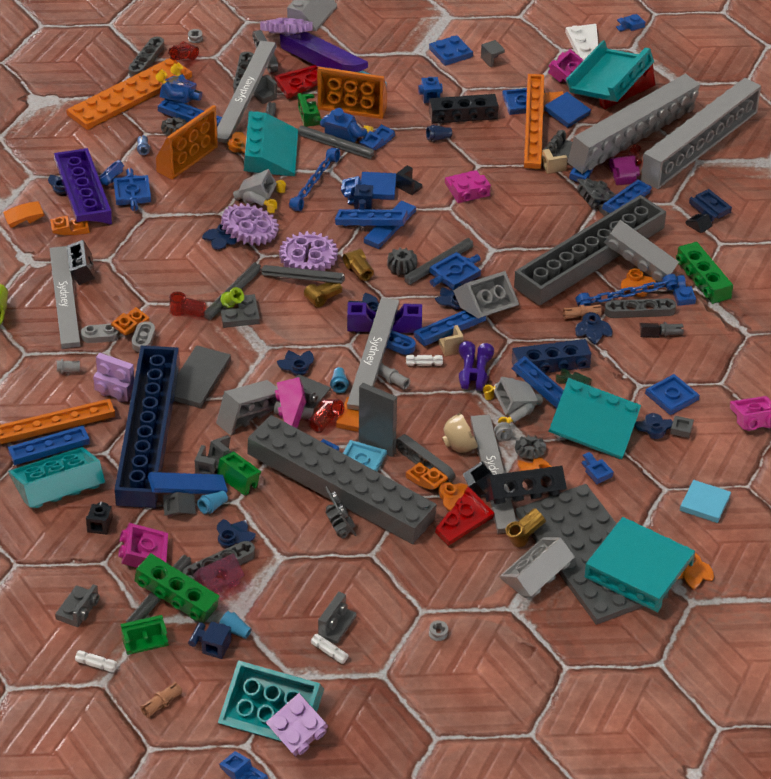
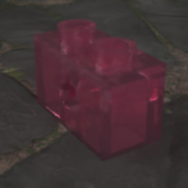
(227, 567)

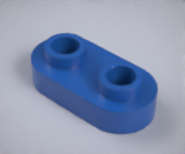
(112, 171)
(401, 343)

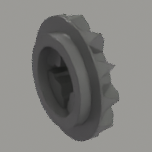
(167, 125)
(528, 451)

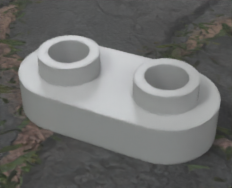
(99, 333)
(143, 335)

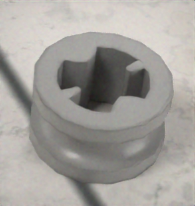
(195, 36)
(500, 435)
(438, 625)

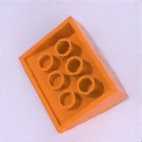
(352, 91)
(188, 144)

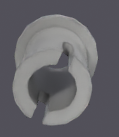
(68, 366)

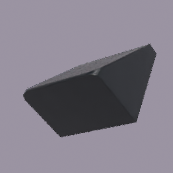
(699, 222)
(649, 330)

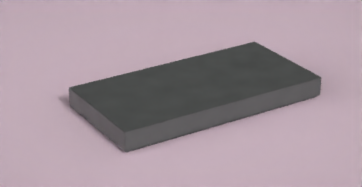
(200, 375)
(377, 418)

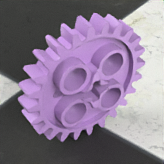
(286, 25)
(249, 224)
(296, 249)

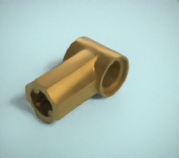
(357, 262)
(319, 294)
(521, 530)

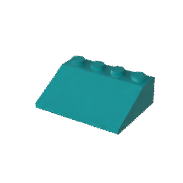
(270, 145)
(595, 418)
(57, 477)
(259, 694)

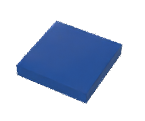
(515, 100)
(567, 109)
(383, 184)
(672, 394)

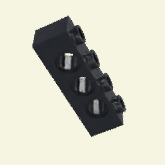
(463, 108)
(552, 476)

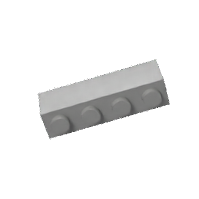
(640, 251)

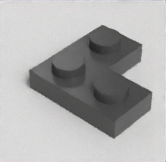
(244, 315)

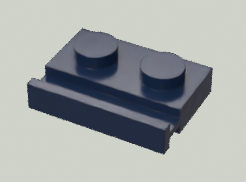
(709, 203)

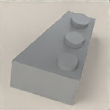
(245, 404)

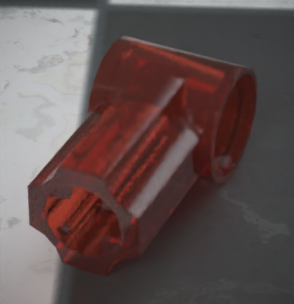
(183, 51)
(181, 305)
(325, 414)

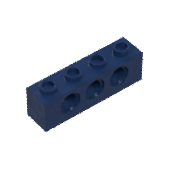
(556, 356)

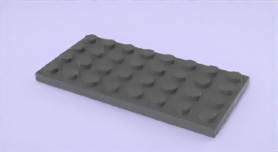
(583, 526)

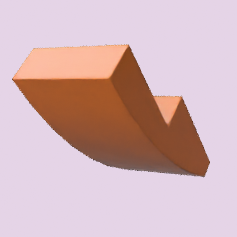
(29, 211)
(63, 226)
(128, 322)
(426, 477)

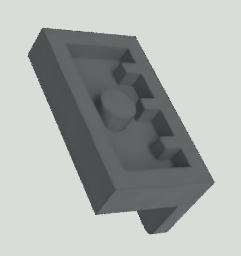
(78, 605)
(335, 619)

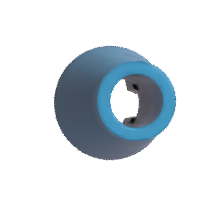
(339, 381)
(210, 502)
(237, 625)

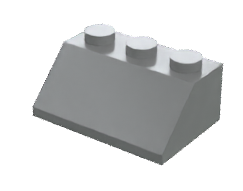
(311, 10)
(486, 295)
(538, 566)

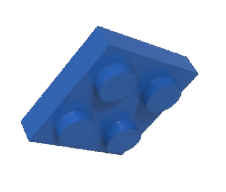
(450, 50)

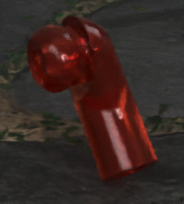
(634, 151)

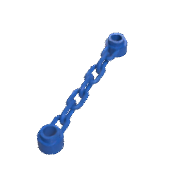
(297, 203)
(670, 282)

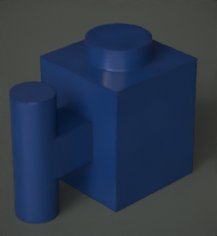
(363, 197)
(214, 640)

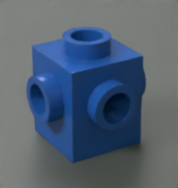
(430, 88)

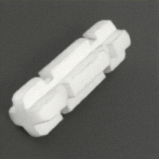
(424, 360)
(329, 648)
(95, 661)

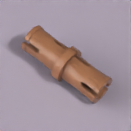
(579, 312)
(161, 699)

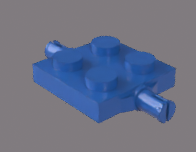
(132, 189)
(455, 270)

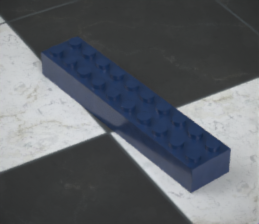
(147, 425)

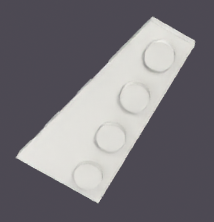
(583, 39)

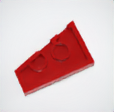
(464, 517)

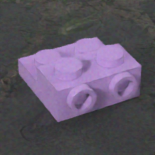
(114, 377)
(297, 725)

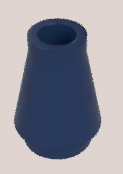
(438, 132)

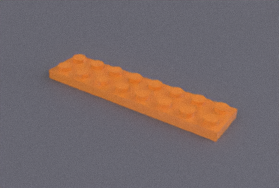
(122, 95)

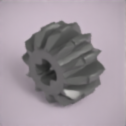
(401, 261)

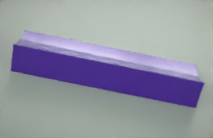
(321, 52)
(83, 186)

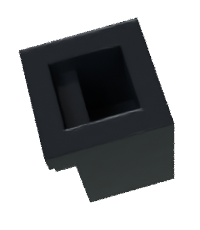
(100, 514)

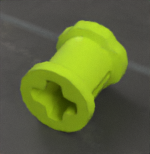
(229, 299)

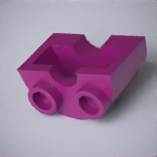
(624, 169)

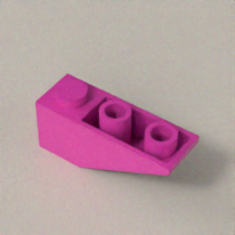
(292, 400)

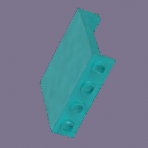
(608, 72)
(638, 563)

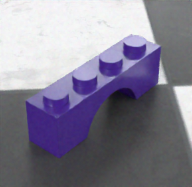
(361, 318)

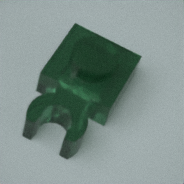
(564, 375)

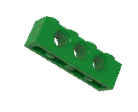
(704, 272)
(176, 588)

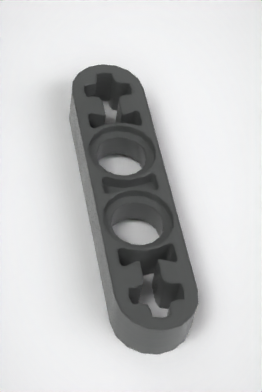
(257, 37)
(155, 46)
(242, 63)
(666, 308)
(418, 453)
(244, 550)

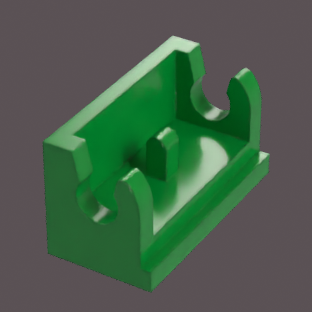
(308, 110)
(238, 472)
(144, 634)

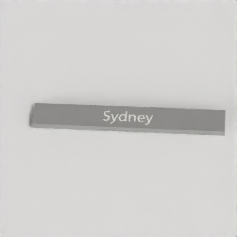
(245, 91)
(64, 298)
(374, 348)
(489, 454)

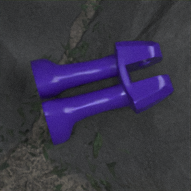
(484, 354)

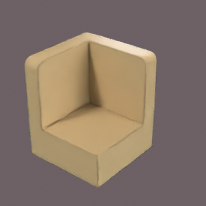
(553, 164)
(450, 344)

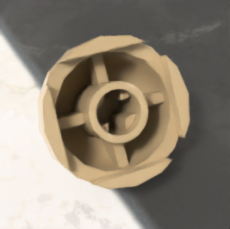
(458, 435)

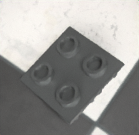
(559, 145)
(594, 192)
(313, 391)
(338, 517)

